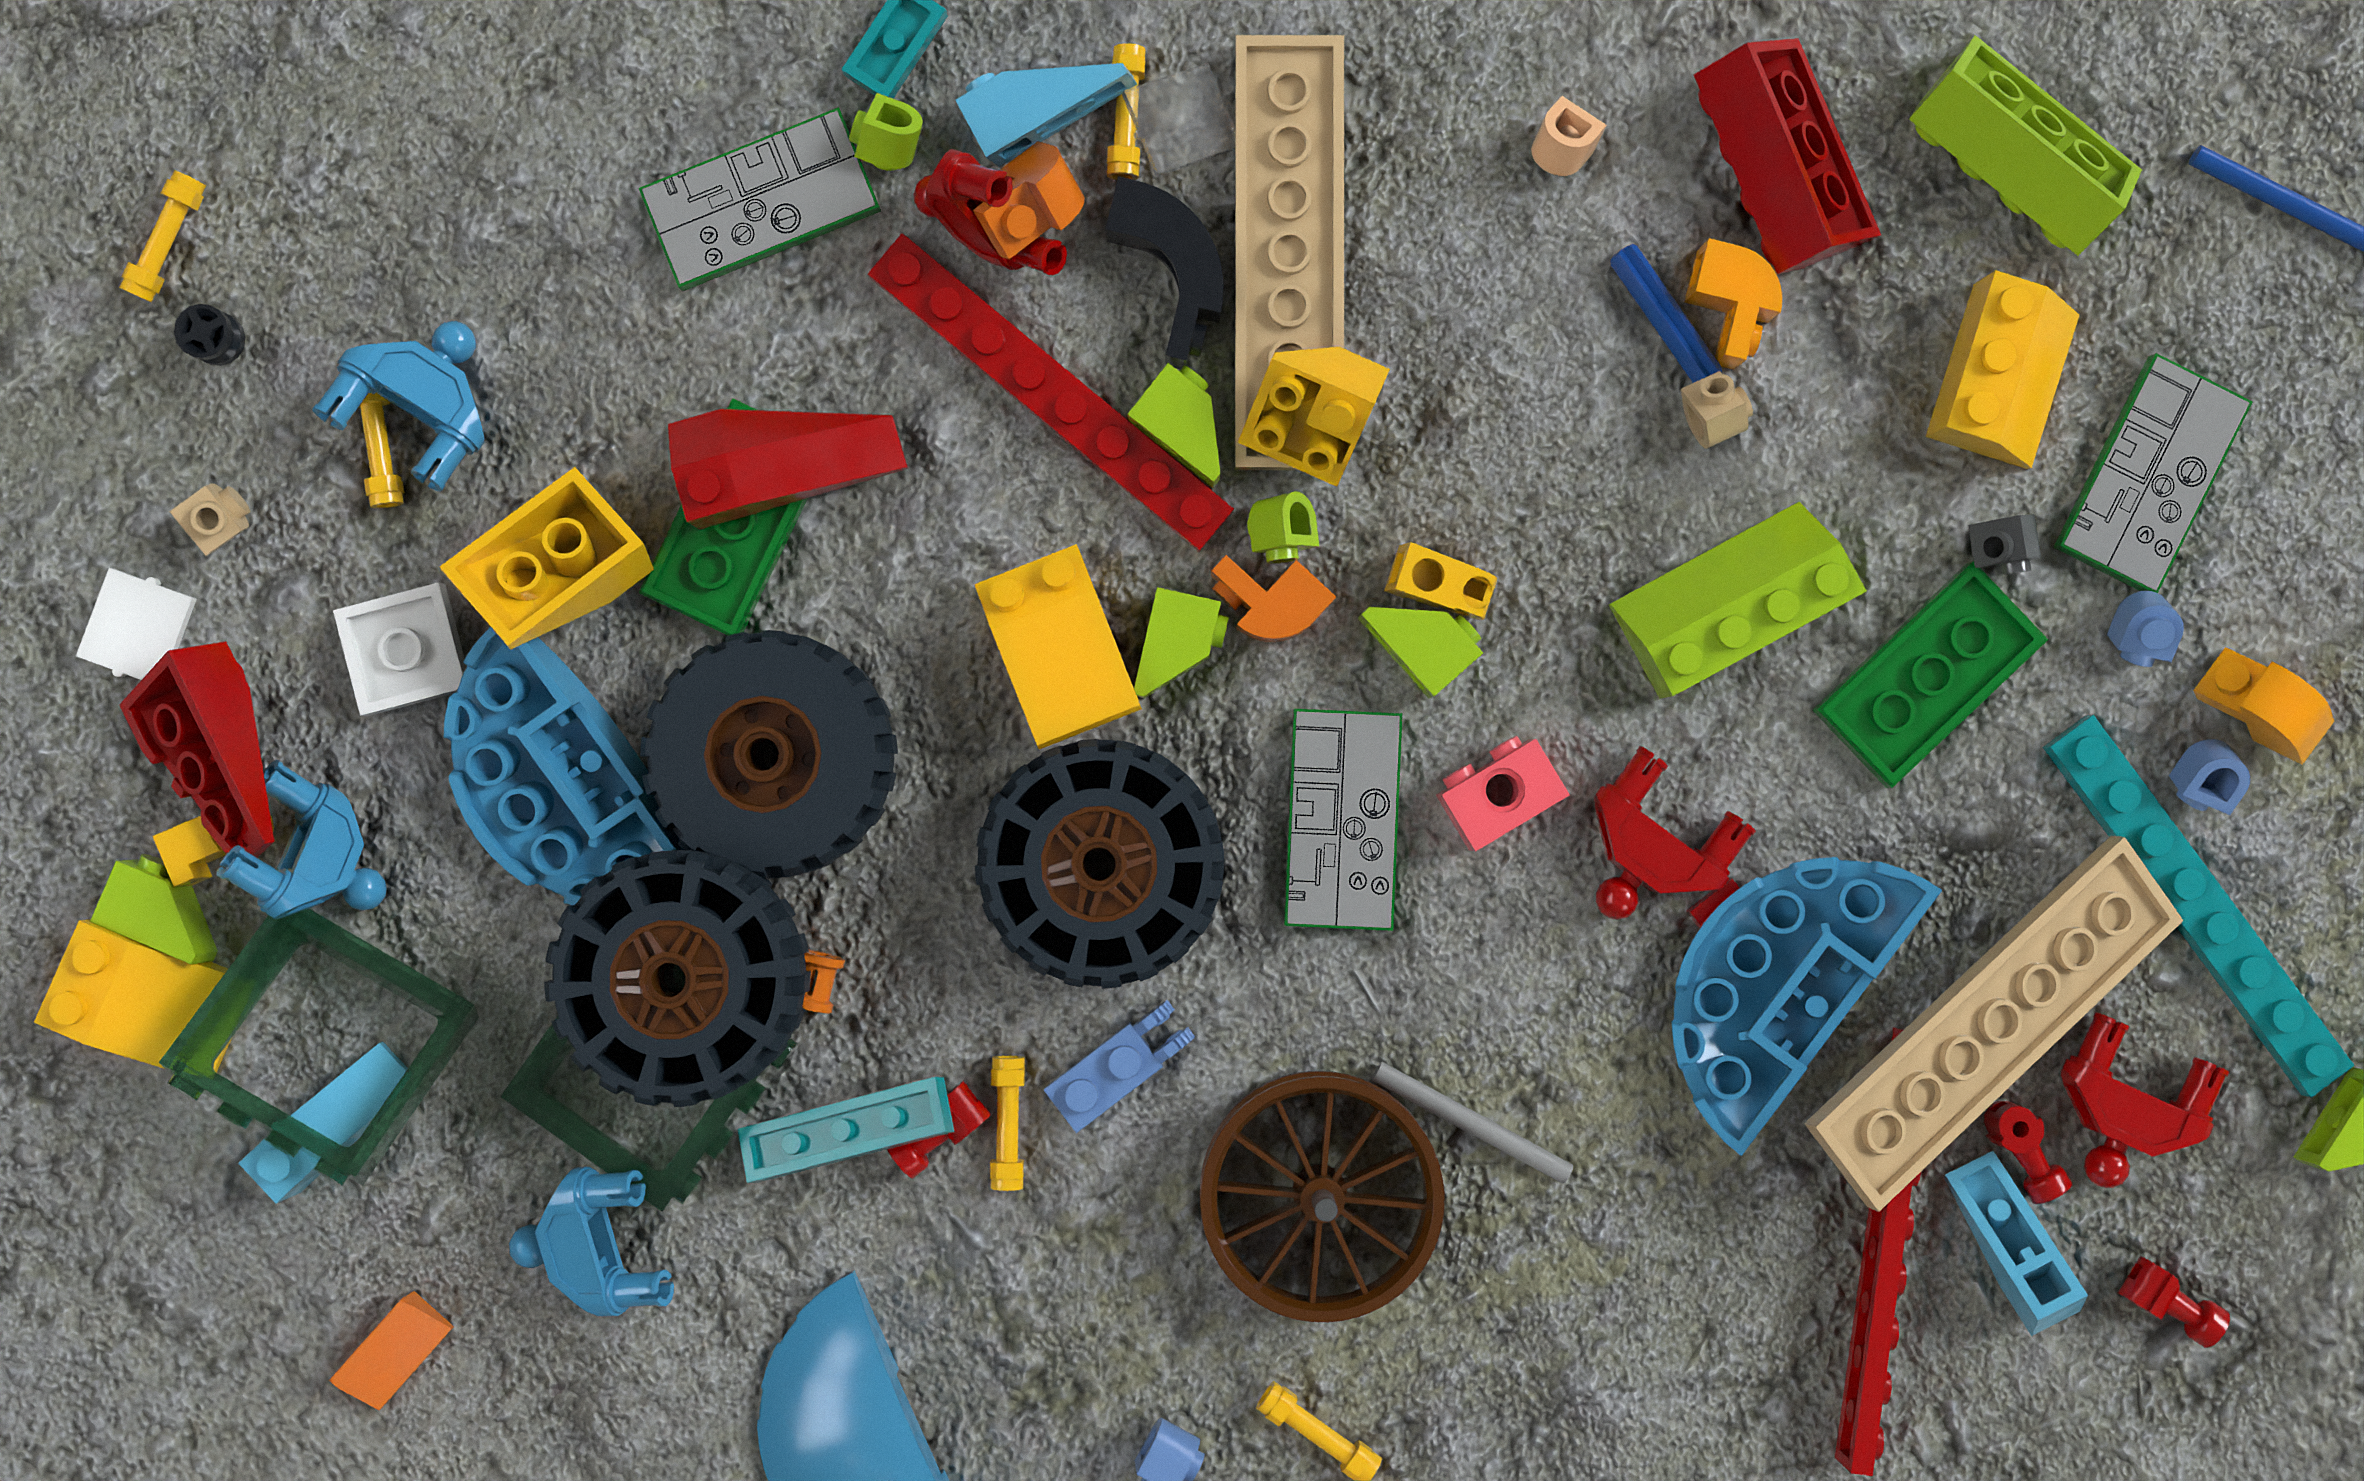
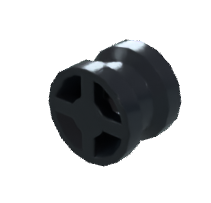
(197, 328)

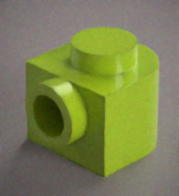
(886, 133)
(1282, 527)

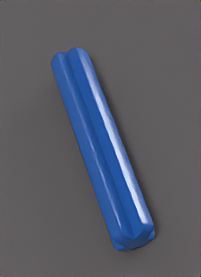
(1664, 313)

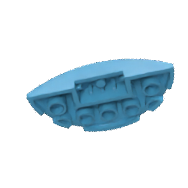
(545, 770)
(1779, 977)
(837, 1401)

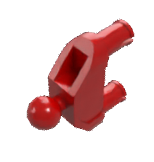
(960, 187)
(1651, 853)
(2128, 1114)

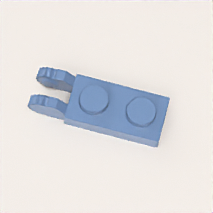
(1113, 1069)

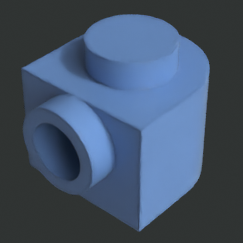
(2146, 629)
(2211, 776)
(1169, 1454)

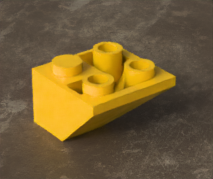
(1313, 409)

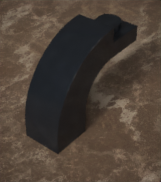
(1170, 231)

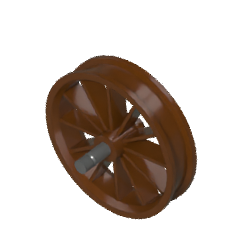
(1321, 1196)

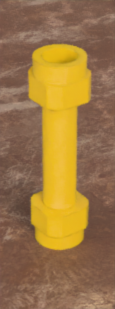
(1123, 156)
(181, 194)
(383, 486)
(1007, 1169)
(1356, 1459)

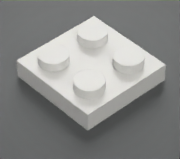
(401, 648)

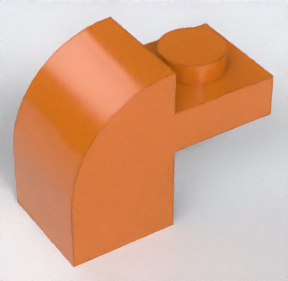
(1040, 199)
(1279, 613)

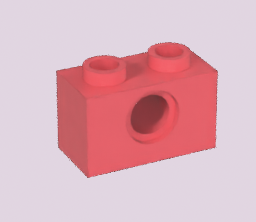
(1533, 786)

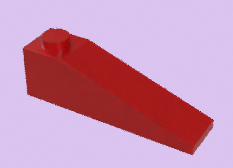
(762, 459)
(202, 726)

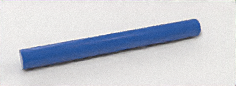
(2278, 196)

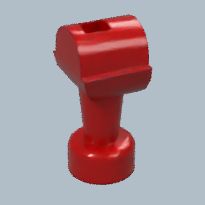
(966, 1115)
(2021, 1133)
(2159, 1294)

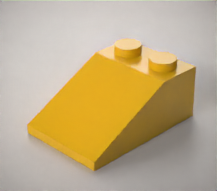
(549, 562)
(1057, 646)
(124, 995)

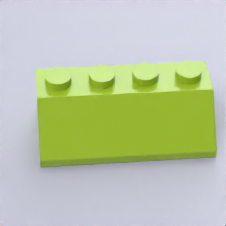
(2026, 147)
(1736, 599)

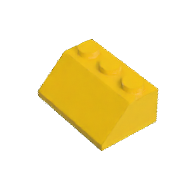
(2004, 369)

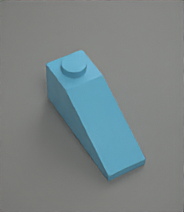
(1031, 105)
(338, 1112)
(2015, 1244)

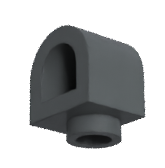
(2005, 544)

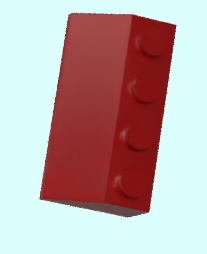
(1785, 154)

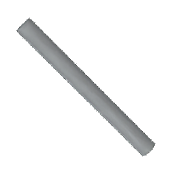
(1472, 1122)

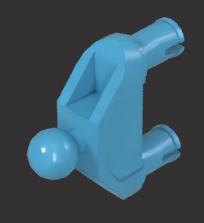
(421, 385)
(317, 857)
(581, 1249)

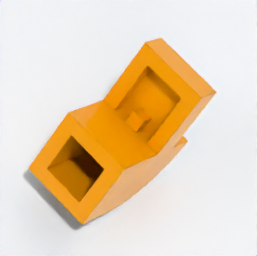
(1743, 288)
(2271, 700)

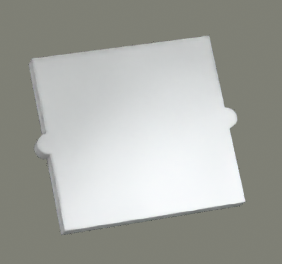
(134, 624)

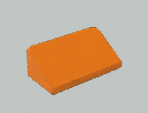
(392, 1351)

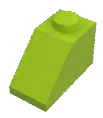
(1180, 421)
(1177, 638)
(1424, 643)
(151, 911)
(2338, 1133)

